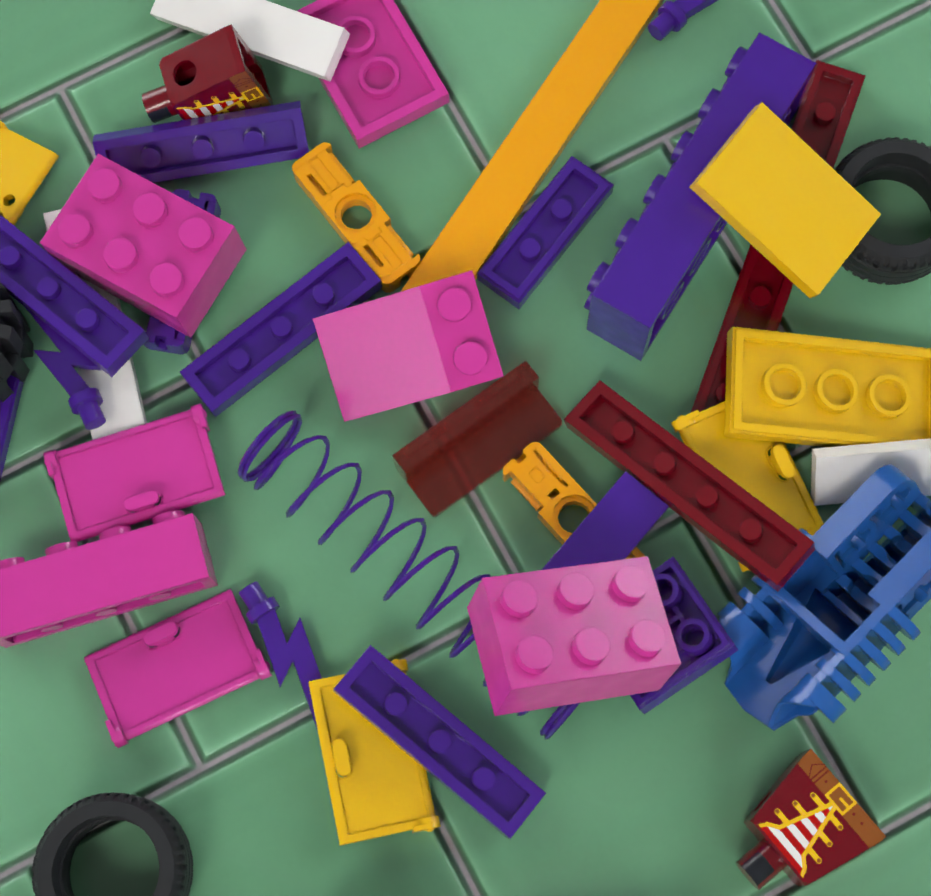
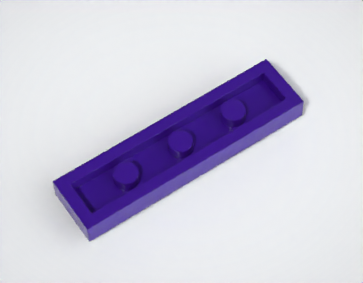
(208, 143)
(66, 302)
(279, 329)
(439, 742)

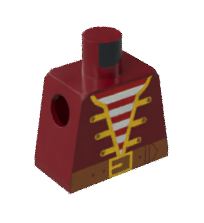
(209, 79)
(806, 826)

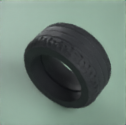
(901, 162)
(64, 834)

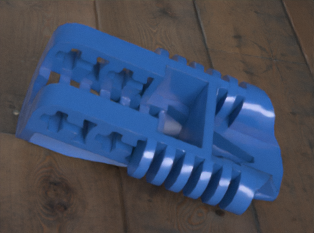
(836, 608)

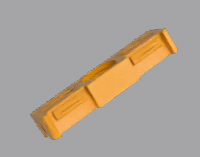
(336, 191)
(548, 488)

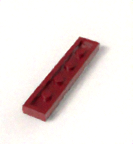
(690, 486)

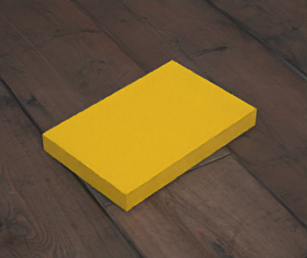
(785, 200)

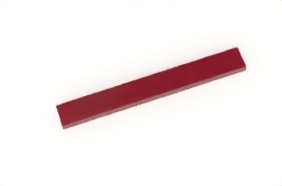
(761, 287)

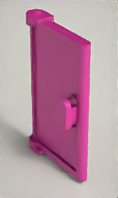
(132, 471)
(157, 684)

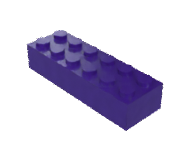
(677, 227)

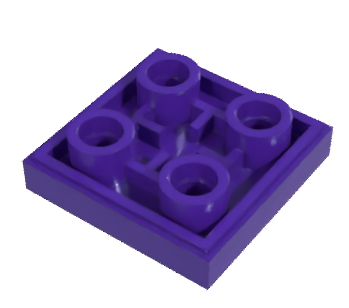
(695, 629)

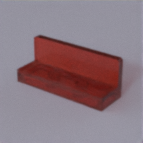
(477, 440)

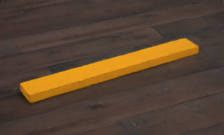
(536, 140)

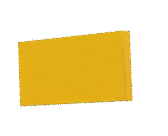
(825, 389)

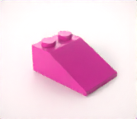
(408, 346)

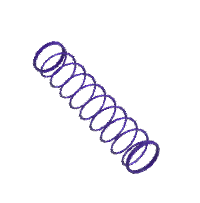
(268, 467)

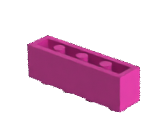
(103, 577)

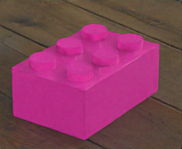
(144, 245)
(572, 635)

